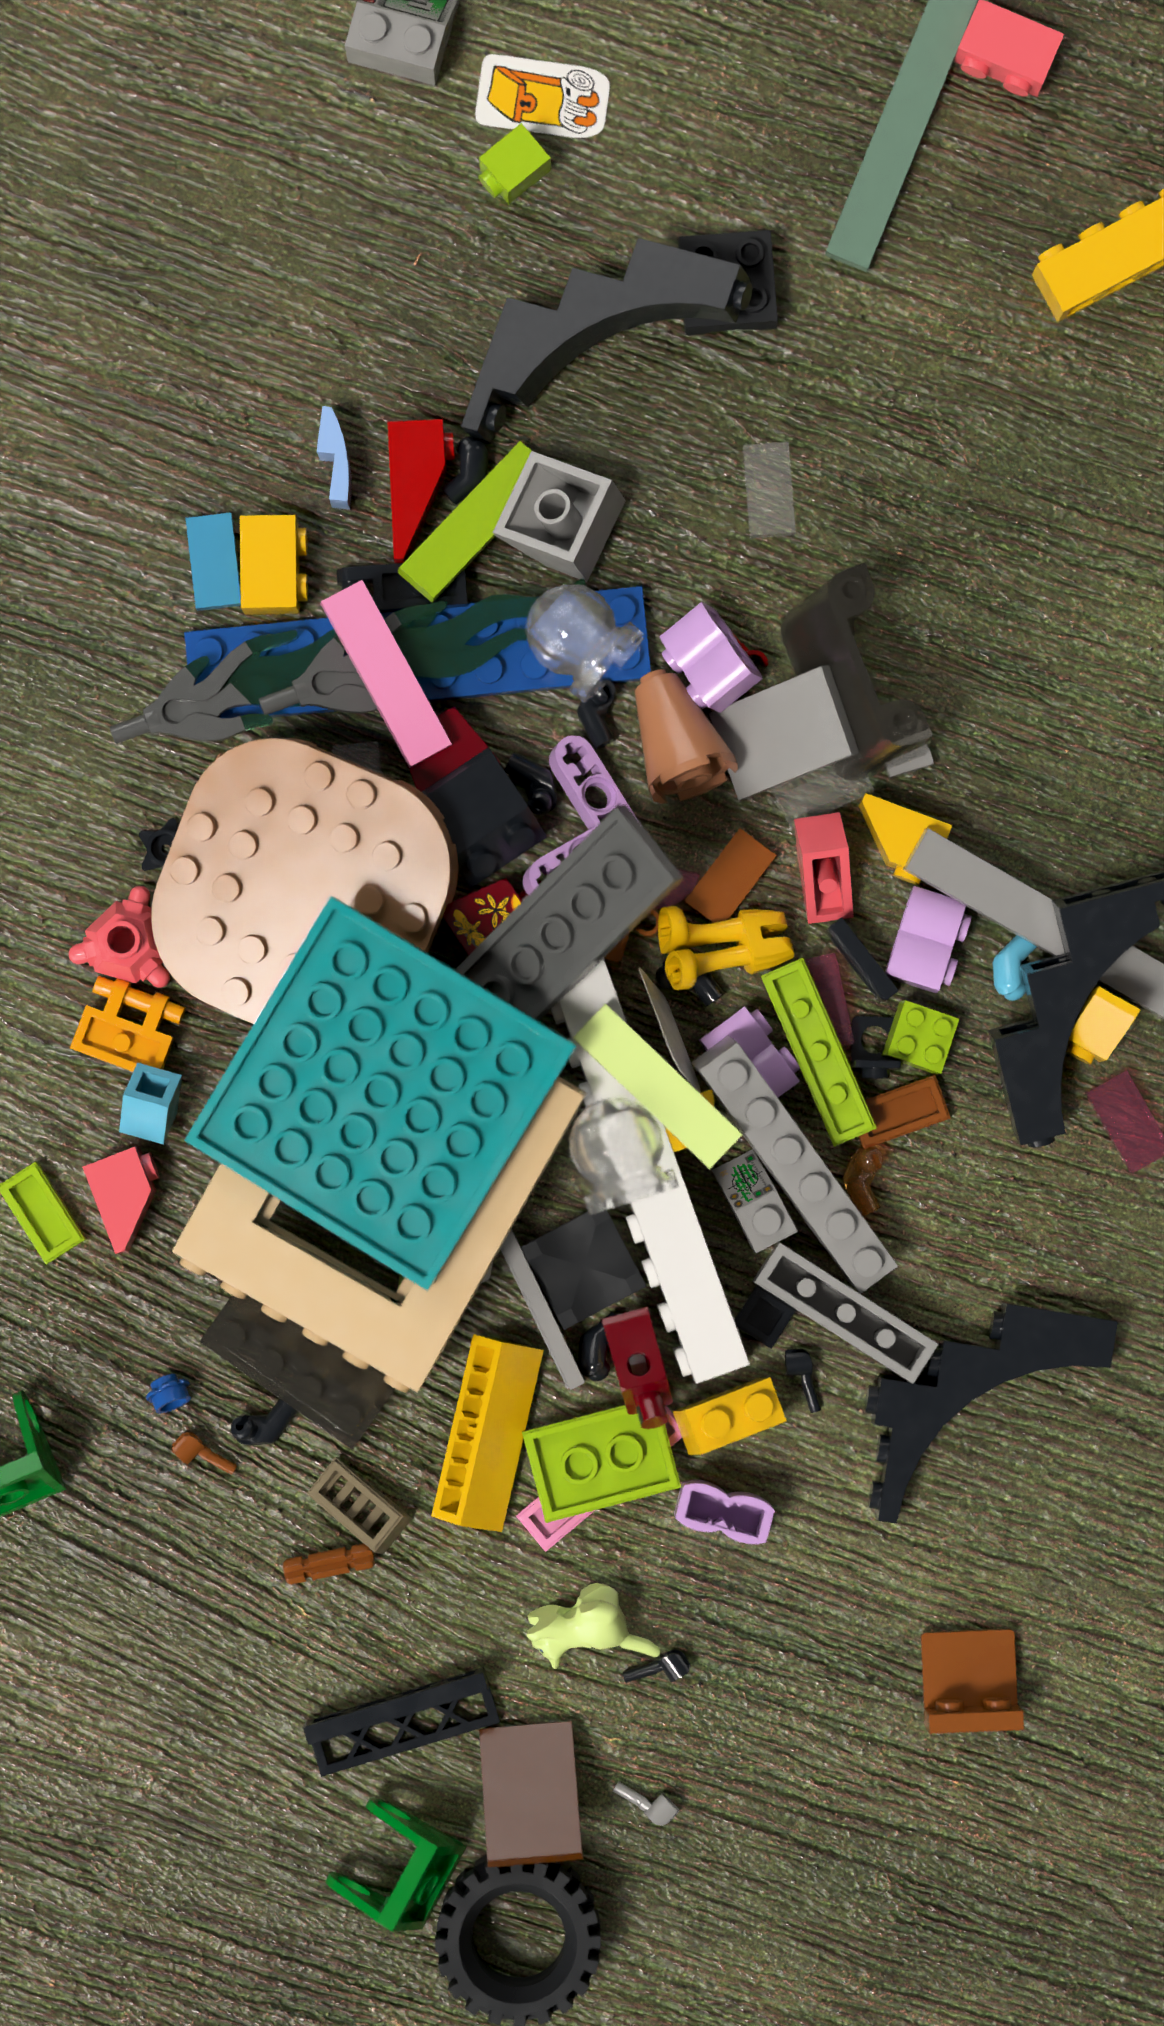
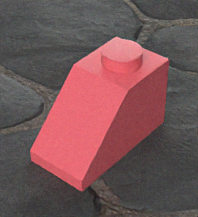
(824, 867)
(123, 1193)

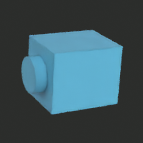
(150, 1103)

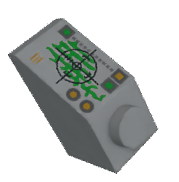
(754, 1201)

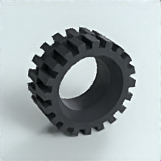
(518, 1996)

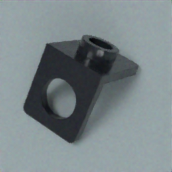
(871, 1064)

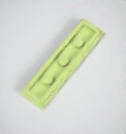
(657, 1086)

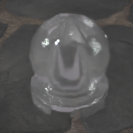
(577, 635)
(619, 1151)

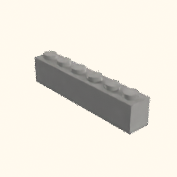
(794, 1164)

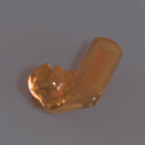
(859, 1177)

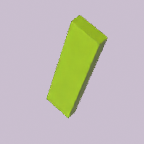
(465, 530)
(819, 1052)

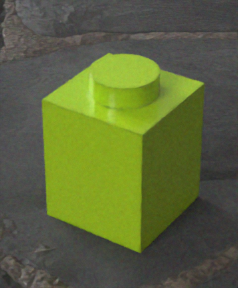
(513, 164)

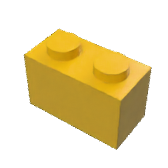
(271, 564)
(729, 1416)

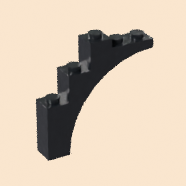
(915, 1413)

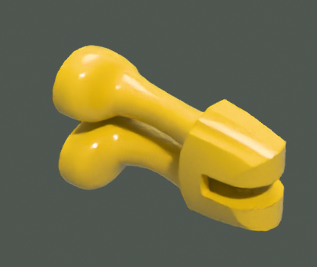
(747, 930)

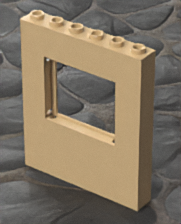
(344, 1304)

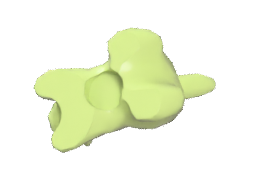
(591, 1623)

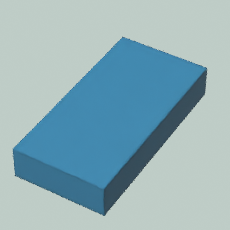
(214, 561)

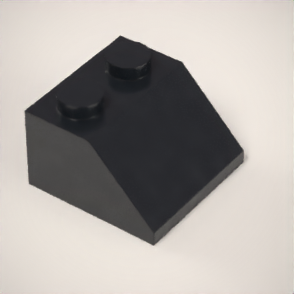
(484, 817)

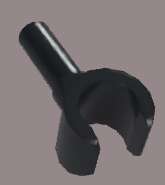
(799, 1363)
(672, 1663)

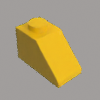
(897, 831)
(1100, 1026)

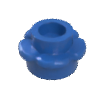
(168, 1393)

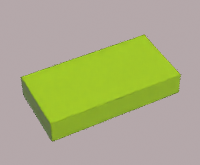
(41, 1213)

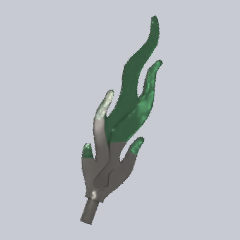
(429, 651)
(241, 678)

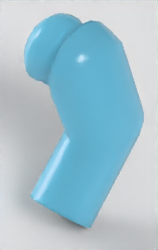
(1007, 969)

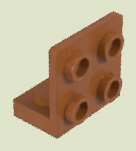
(970, 1681)

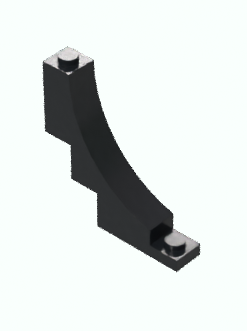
(539, 342)
(1031, 1053)

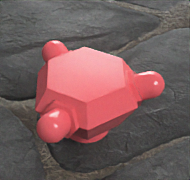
(123, 942)

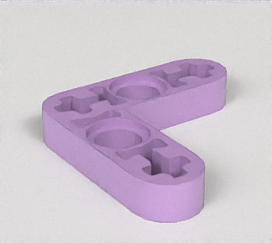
(591, 816)

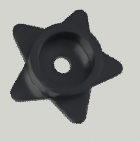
(154, 842)

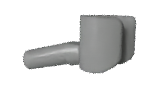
(659, 1811)

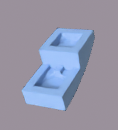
(332, 448)

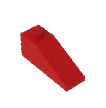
(416, 473)

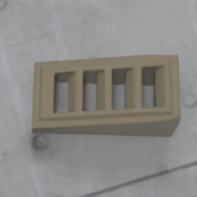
(390, 1531)

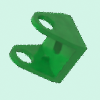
(33, 1475)
(421, 1880)

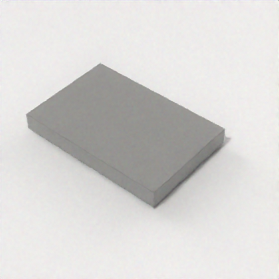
(785, 732)

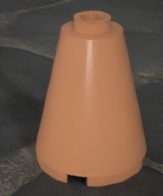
(678, 740)

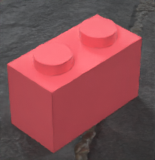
(1007, 49)

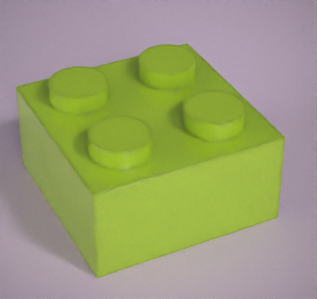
(920, 1037)

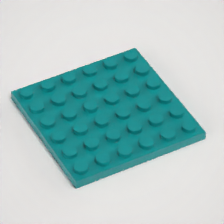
(380, 1092)

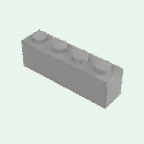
(845, 1312)

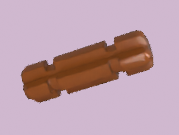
(328, 1563)

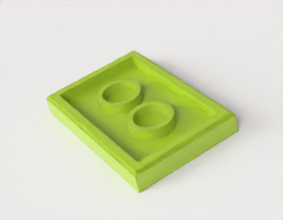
(598, 1462)

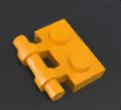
(122, 1041)

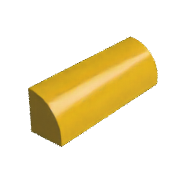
(487, 1433)

